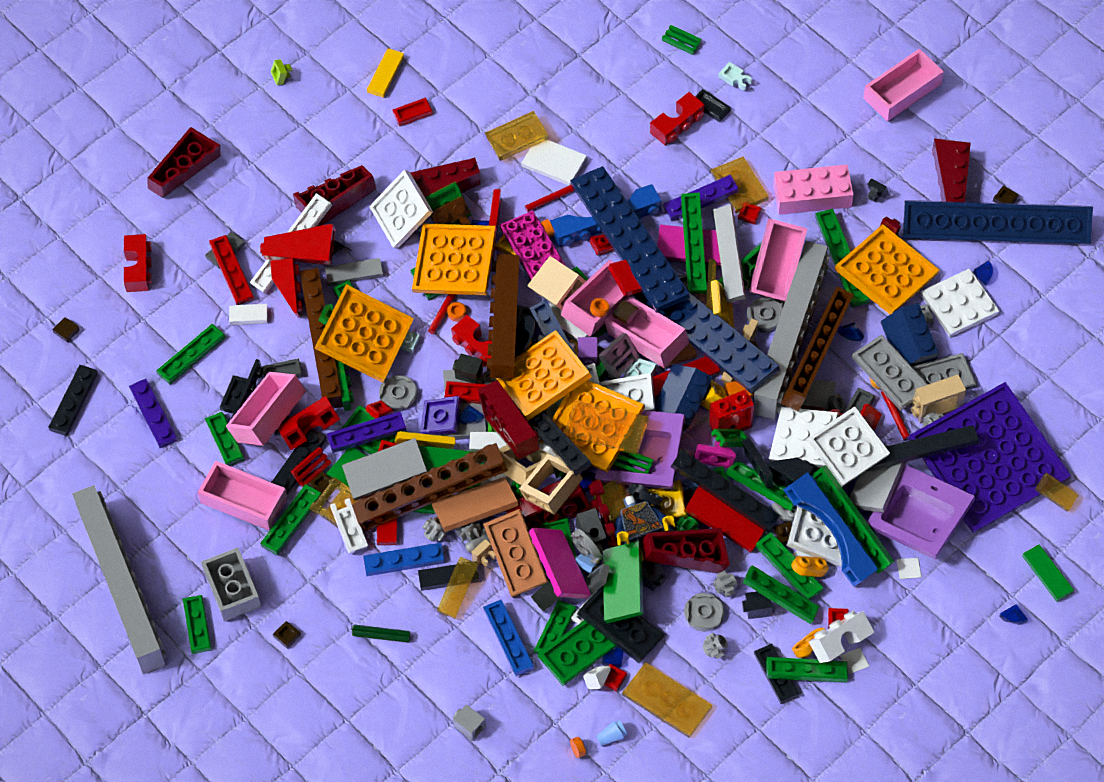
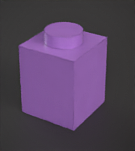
(587, 350)

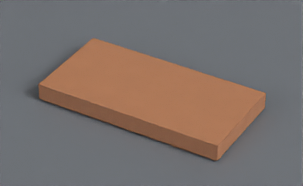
(474, 504)
(515, 553)

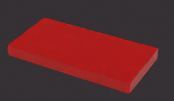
(719, 515)

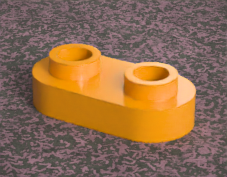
(810, 566)
(803, 648)

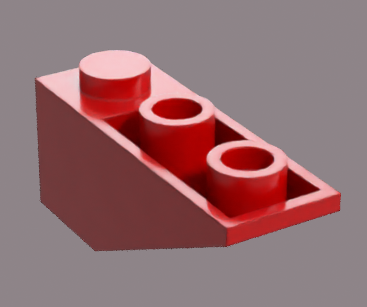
(284, 275)

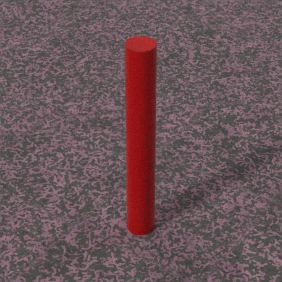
(546, 199)
(441, 313)
(897, 418)

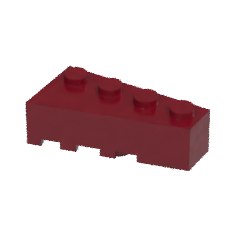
(183, 161)
(952, 168)
(435, 178)
(340, 192)
(507, 420)
(535, 515)
(687, 549)

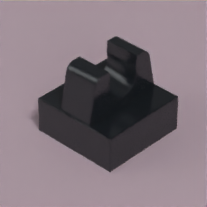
(876, 190)

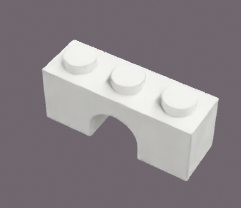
(828, 643)

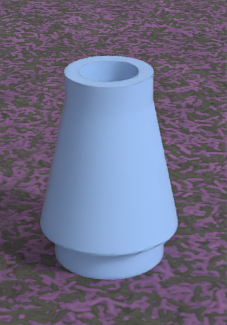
(613, 732)

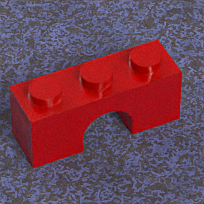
(667, 128)
(137, 276)
(466, 334)
(318, 414)

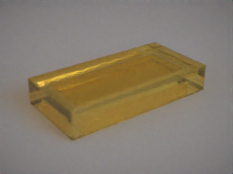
(1056, 492)

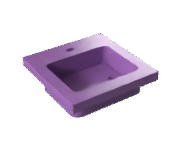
(659, 443)
(922, 512)

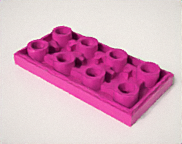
(529, 242)
(672, 244)
(559, 563)

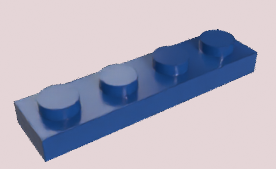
(403, 559)
(508, 637)

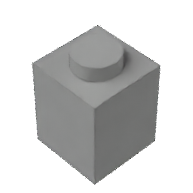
(468, 722)

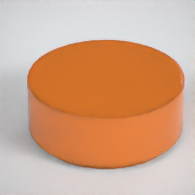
(548, 227)
(599, 307)
(456, 311)
(578, 747)

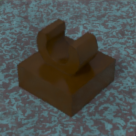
(782, 532)

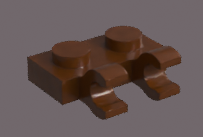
(451, 212)

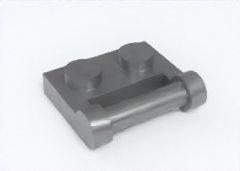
(616, 353)

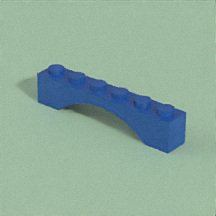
(571, 228)
(855, 561)

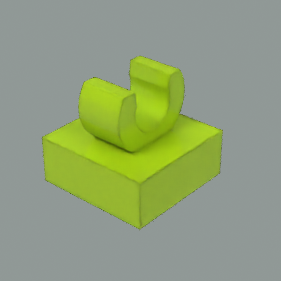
(280, 71)

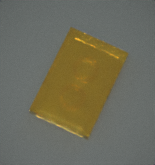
(516, 135)
(749, 187)

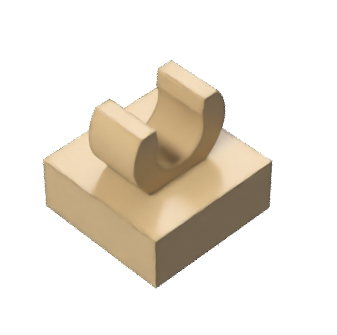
(481, 552)

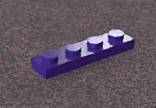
(708, 195)
(152, 413)
(366, 432)

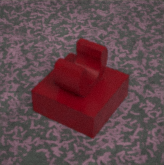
(892, 224)

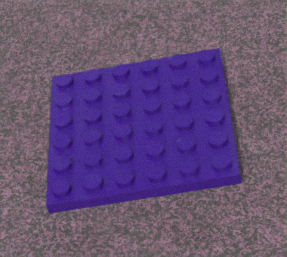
(1005, 462)

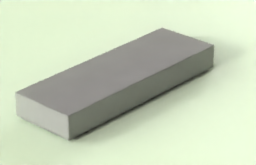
(354, 271)

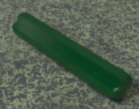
(381, 633)

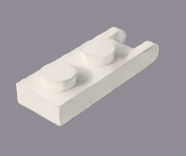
(349, 527)

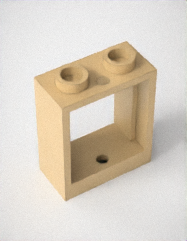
(938, 397)
(517, 471)
(560, 493)

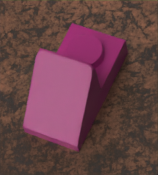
(715, 455)

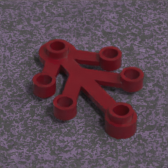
(596, 488)

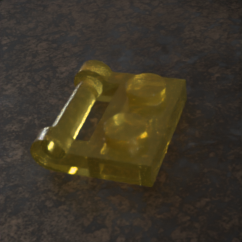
(339, 501)

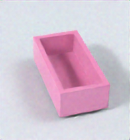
(903, 85)
(813, 189)
(777, 259)
(577, 306)
(650, 334)
(266, 408)
(242, 495)

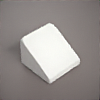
(596, 677)

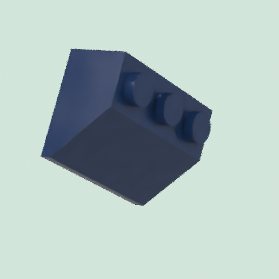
(910, 335)
(683, 392)

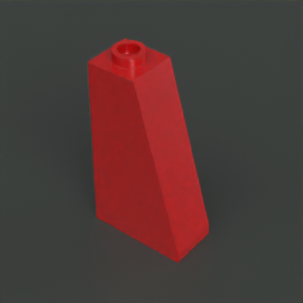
(305, 246)

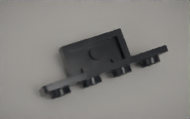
(240, 389)

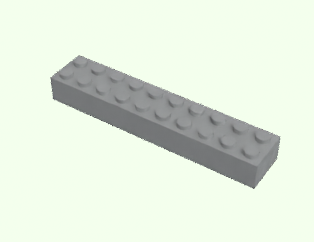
(792, 327)
(120, 579)

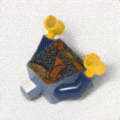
(638, 520)

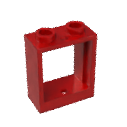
(724, 417)

